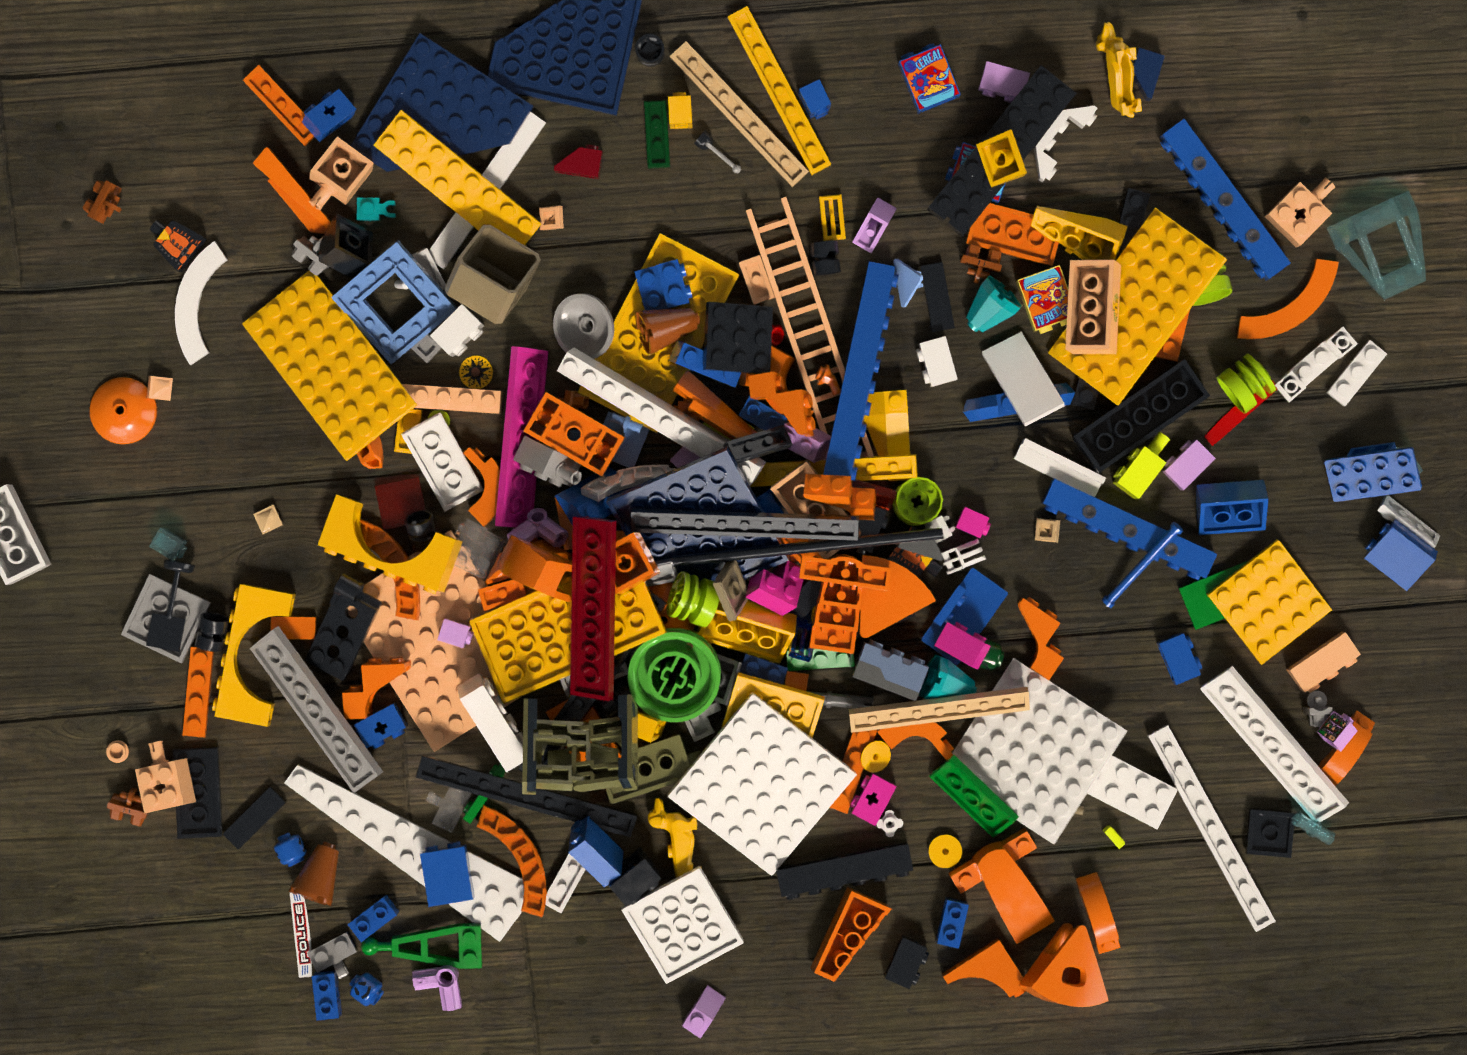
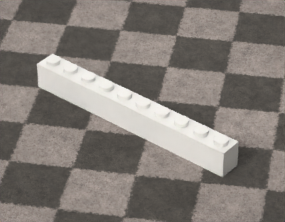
(649, 408)

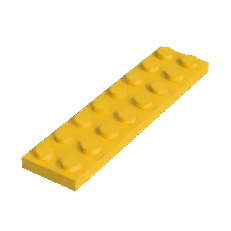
(453, 179)

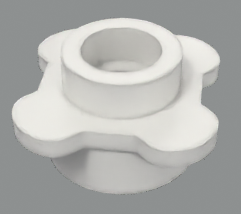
(883, 823)

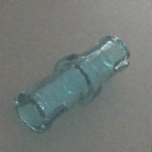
(1313, 828)

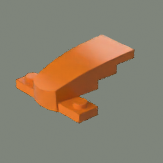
(840, 598)
(1007, 884)

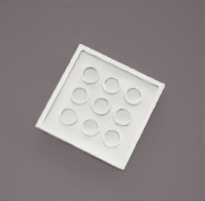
(683, 924)

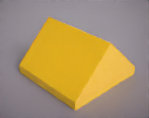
(1001, 158)

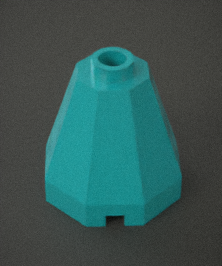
(992, 305)
(945, 680)

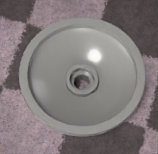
(573, 327)

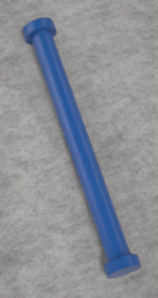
(1144, 562)

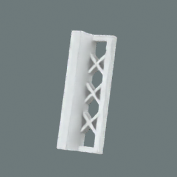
(1059, 467)

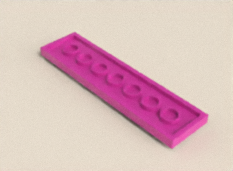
(524, 394)

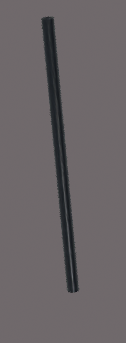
(807, 547)

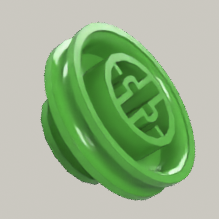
(683, 698)

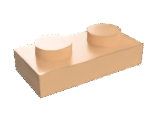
(756, 280)

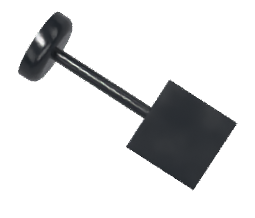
(166, 630)

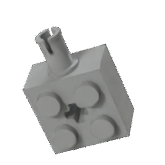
(547, 463)

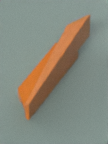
(291, 192)
(710, 408)

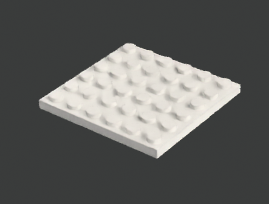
(1042, 756)
(761, 784)

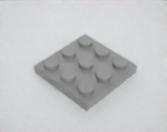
(155, 599)

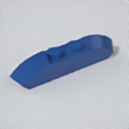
(1000, 406)

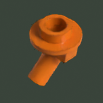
(824, 376)

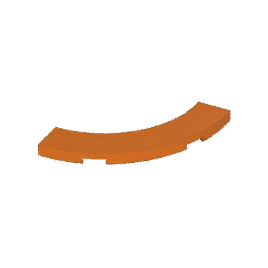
(1295, 312)
(390, 551)
(525, 855)

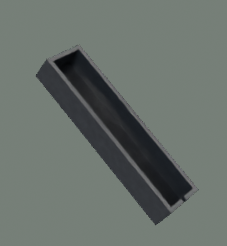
(1029, 119)

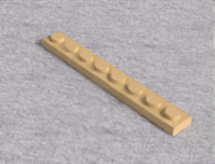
(739, 114)
(939, 709)

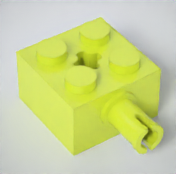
(1142, 467)

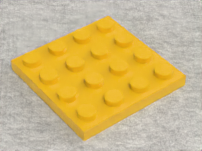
(1269, 602)
(794, 704)

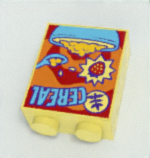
(1045, 298)

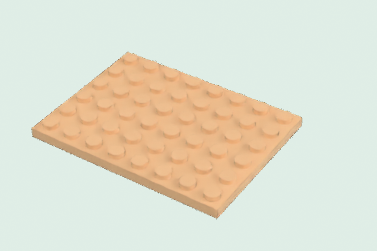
(436, 667)

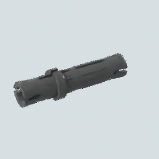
(845, 700)

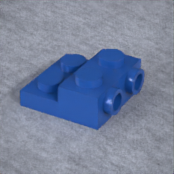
(663, 286)

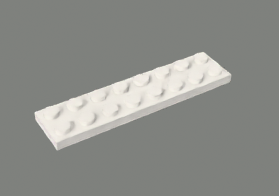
(1274, 745)

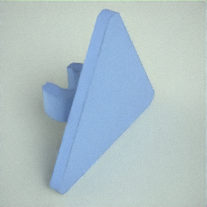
(908, 281)

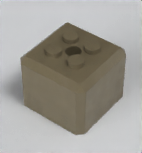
(492, 274)

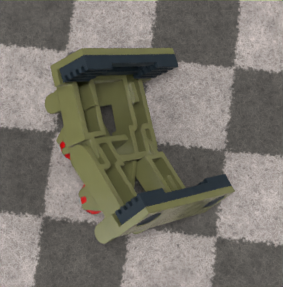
(601, 764)

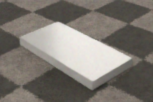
(1023, 379)
(442, 461)

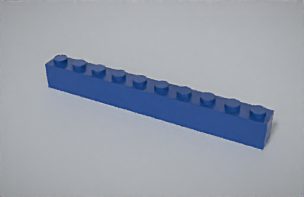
(860, 369)

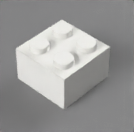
(457, 331)

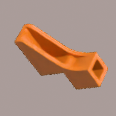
(794, 404)
(838, 492)
(1042, 628)
(375, 674)

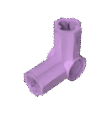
(540, 526)
(448, 989)

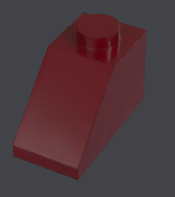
(582, 163)

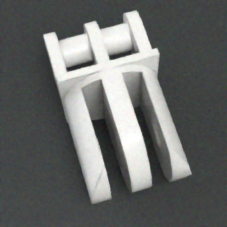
(948, 561)

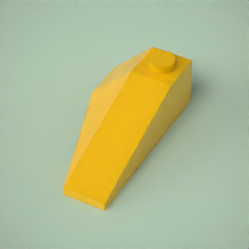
(1081, 234)
(889, 423)

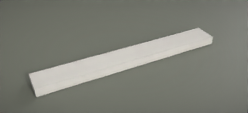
(497, 173)

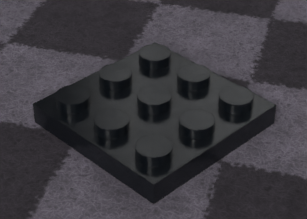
(737, 338)

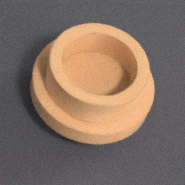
(117, 751)

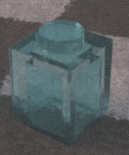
(168, 544)

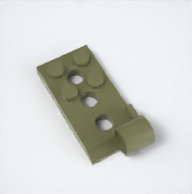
(660, 776)

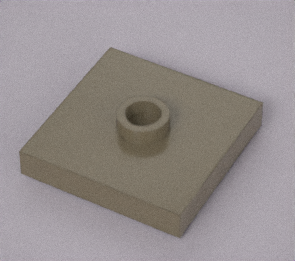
(731, 589)

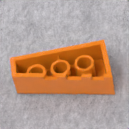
(850, 927)

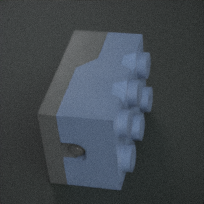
(890, 670)

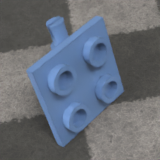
(634, 438)

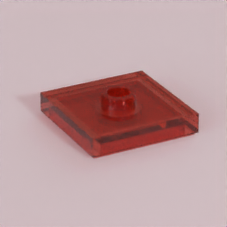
(884, 496)
(399, 500)

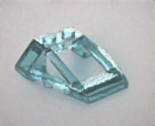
(1371, 220)

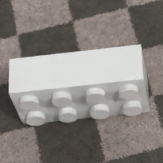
(19, 545)
(492, 721)
(1133, 792)

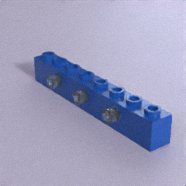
(1224, 199)
(1126, 527)

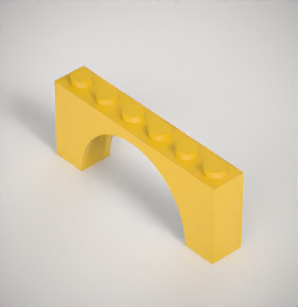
(344, 536)
(234, 697)

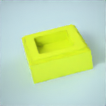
(1113, 836)

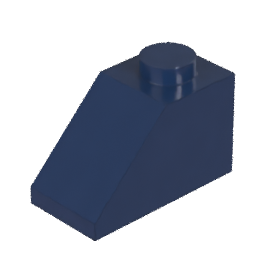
(1146, 71)

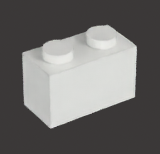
(937, 362)

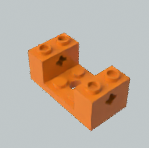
(596, 443)

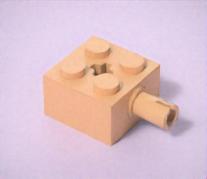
(337, 184)
(1311, 207)
(164, 782)

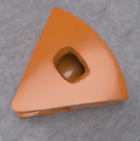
(534, 567)
(885, 607)
(1067, 971)

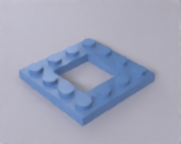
(435, 301)

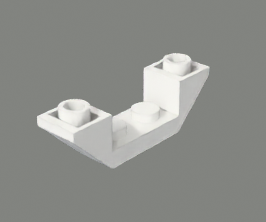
(1079, 116)
(1315, 363)

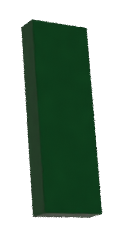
(657, 134)

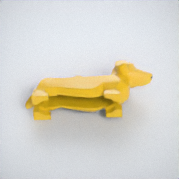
(1120, 70)
(681, 835)

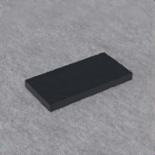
(205, 815)

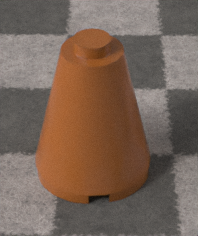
(664, 326)
(318, 875)

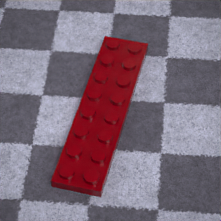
(593, 607)

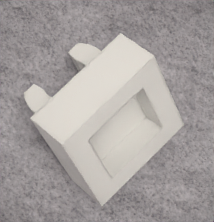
(939, 522)

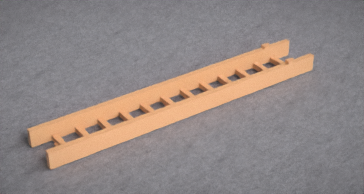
(817, 305)

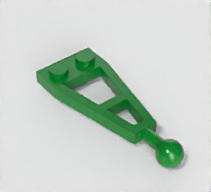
(469, 946)

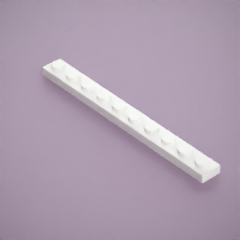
(1211, 828)

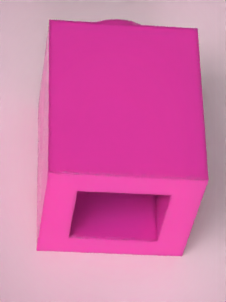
(973, 523)

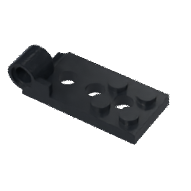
(346, 593)

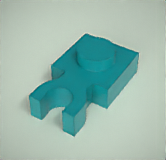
(370, 209)

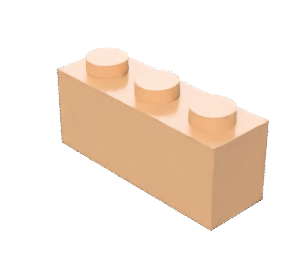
(1324, 662)

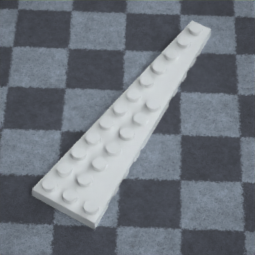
(496, 891)

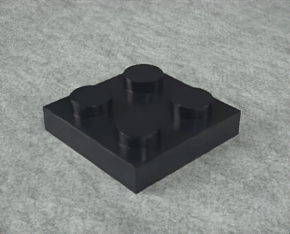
(1270, 833)

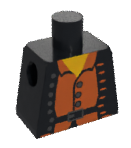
(176, 243)
(914, 562)

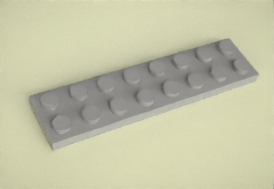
(316, 709)

